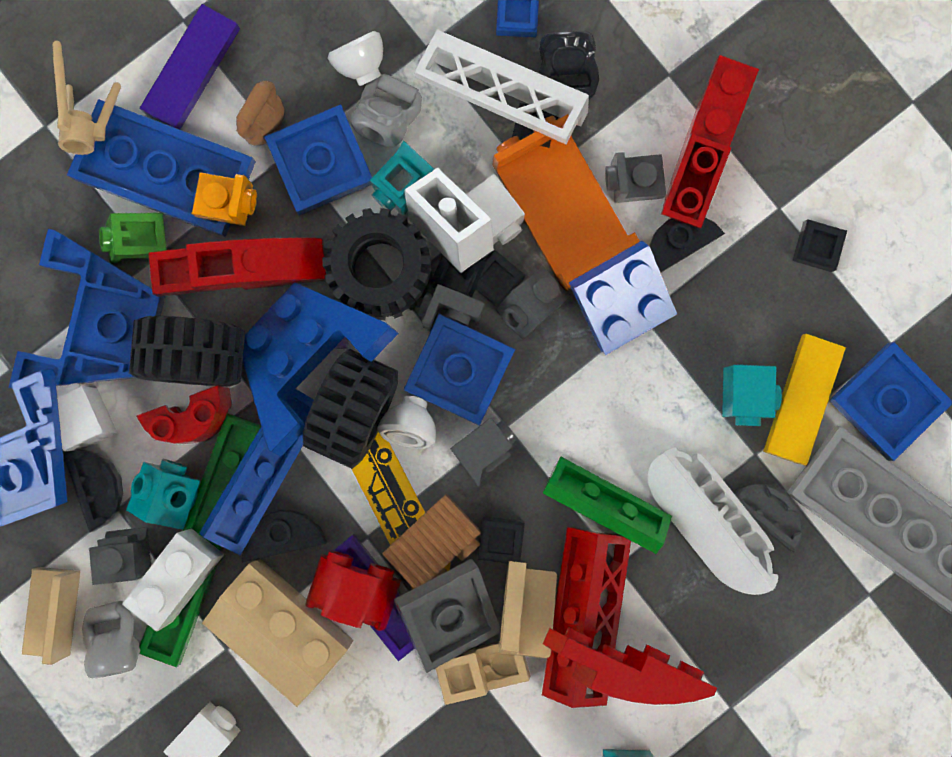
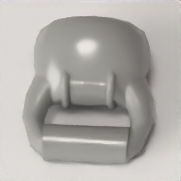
(382, 120)
(111, 651)

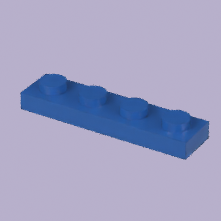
(253, 486)

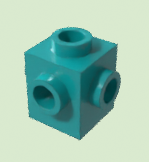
(163, 494)

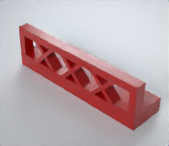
(577, 606)

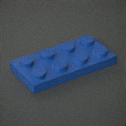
(156, 165)

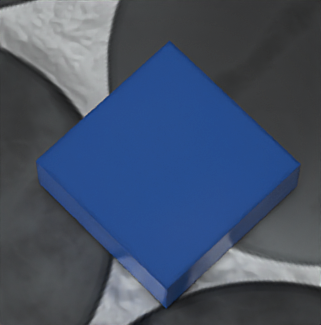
(517, 18)

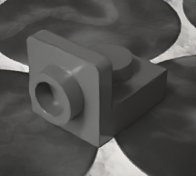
(635, 178)
(457, 306)

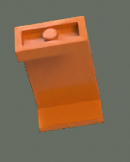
(561, 203)

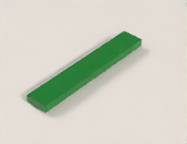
(233, 441)

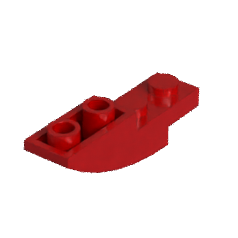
(708, 141)
(236, 265)
(632, 674)

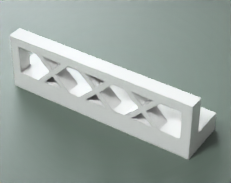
(506, 78)

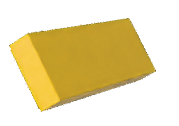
(804, 399)

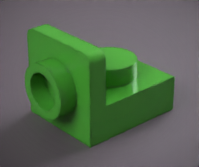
(132, 235)

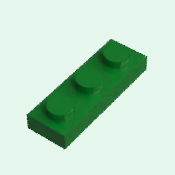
(608, 505)

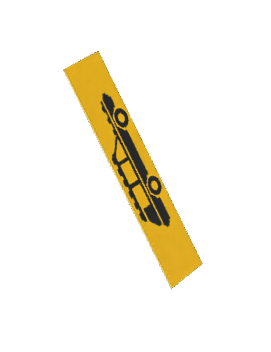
(388, 490)

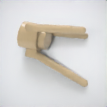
(76, 127)

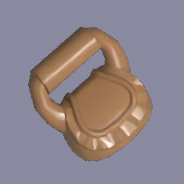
(260, 114)

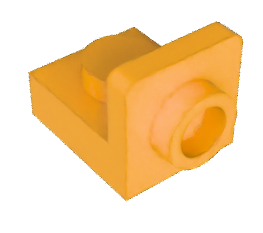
(224, 198)

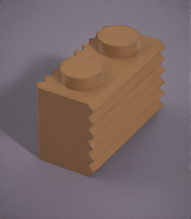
(433, 542)

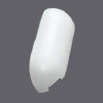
(713, 521)

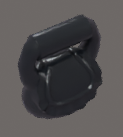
(570, 55)

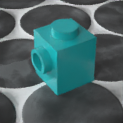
(750, 394)

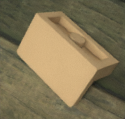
(527, 611)
(51, 614)

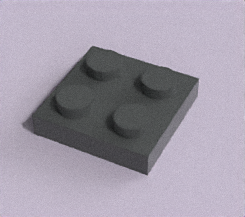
(448, 615)

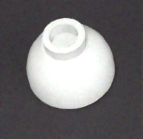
(359, 58)
(408, 424)

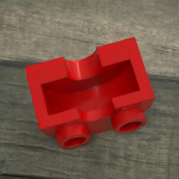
(195, 424)
(352, 593)

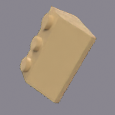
(276, 632)

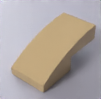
(479, 671)

